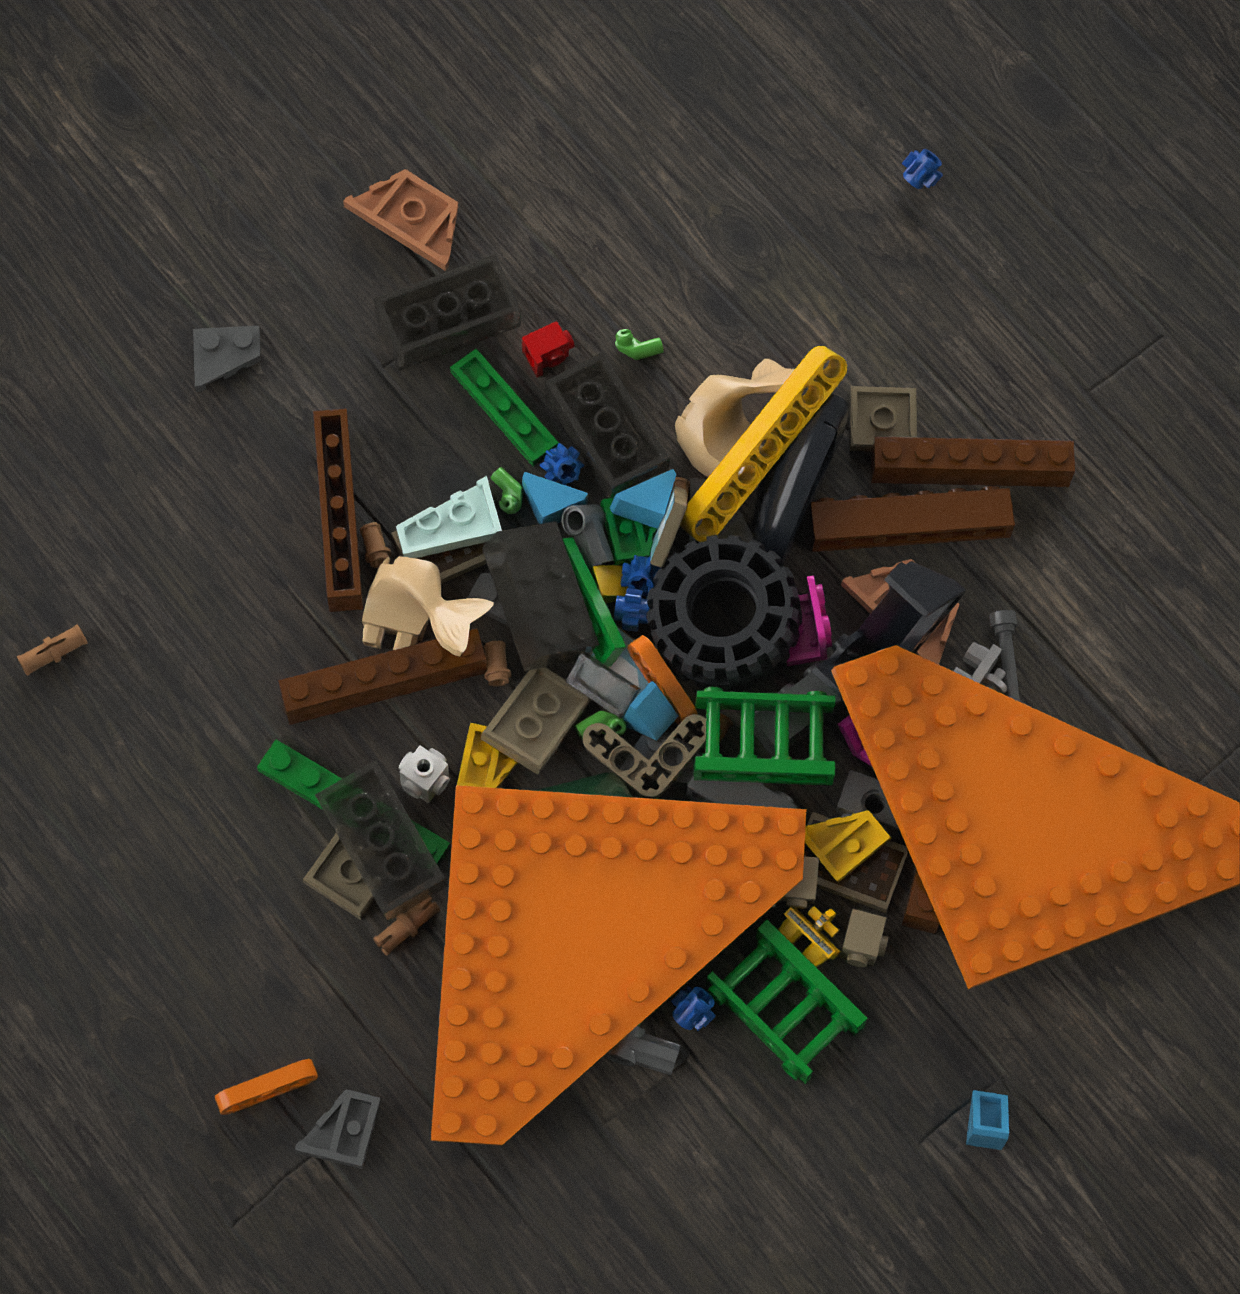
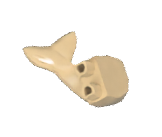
(716, 415)
(407, 598)

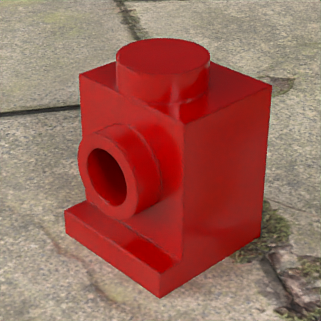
(546, 347)

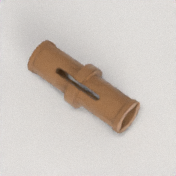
(52, 649)
(406, 925)

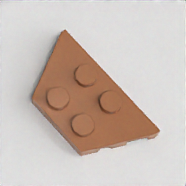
(410, 214)
(871, 590)

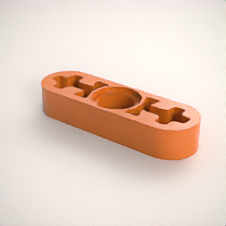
(656, 670)
(266, 1086)

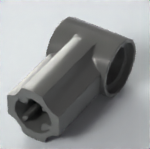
(587, 526)
(645, 1051)

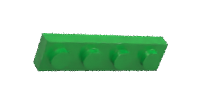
(503, 407)
(607, 633)

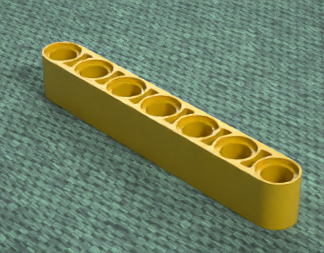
(778, 438)

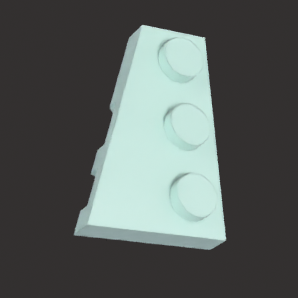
(458, 523)

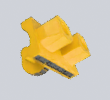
(798, 924)

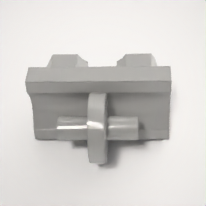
(983, 661)

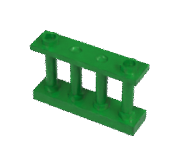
(747, 766)
(795, 968)

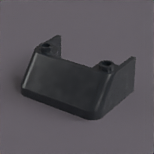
(904, 617)

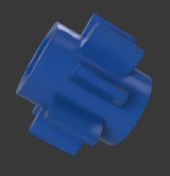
(922, 169)
(562, 464)
(639, 574)
(631, 610)
(693, 1008)

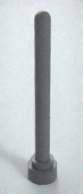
(1004, 625)

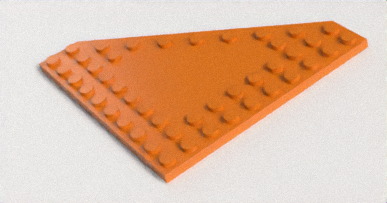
(1026, 822)
(577, 928)

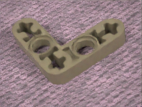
(642, 766)

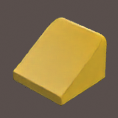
(608, 581)

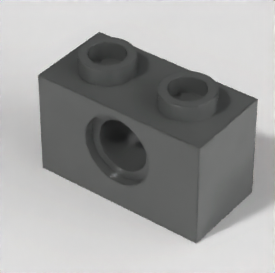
(863, 789)

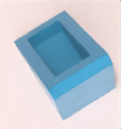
(550, 498)
(645, 501)
(650, 713)
(988, 1120)

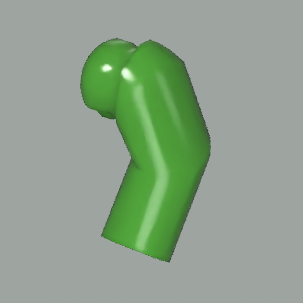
(634, 348)
(511, 491)
(609, 719)

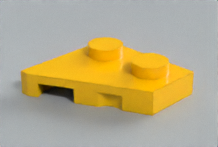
(482, 763)
(845, 842)

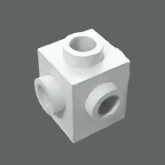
(427, 783)

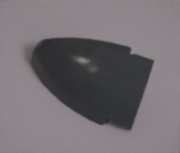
(796, 478)

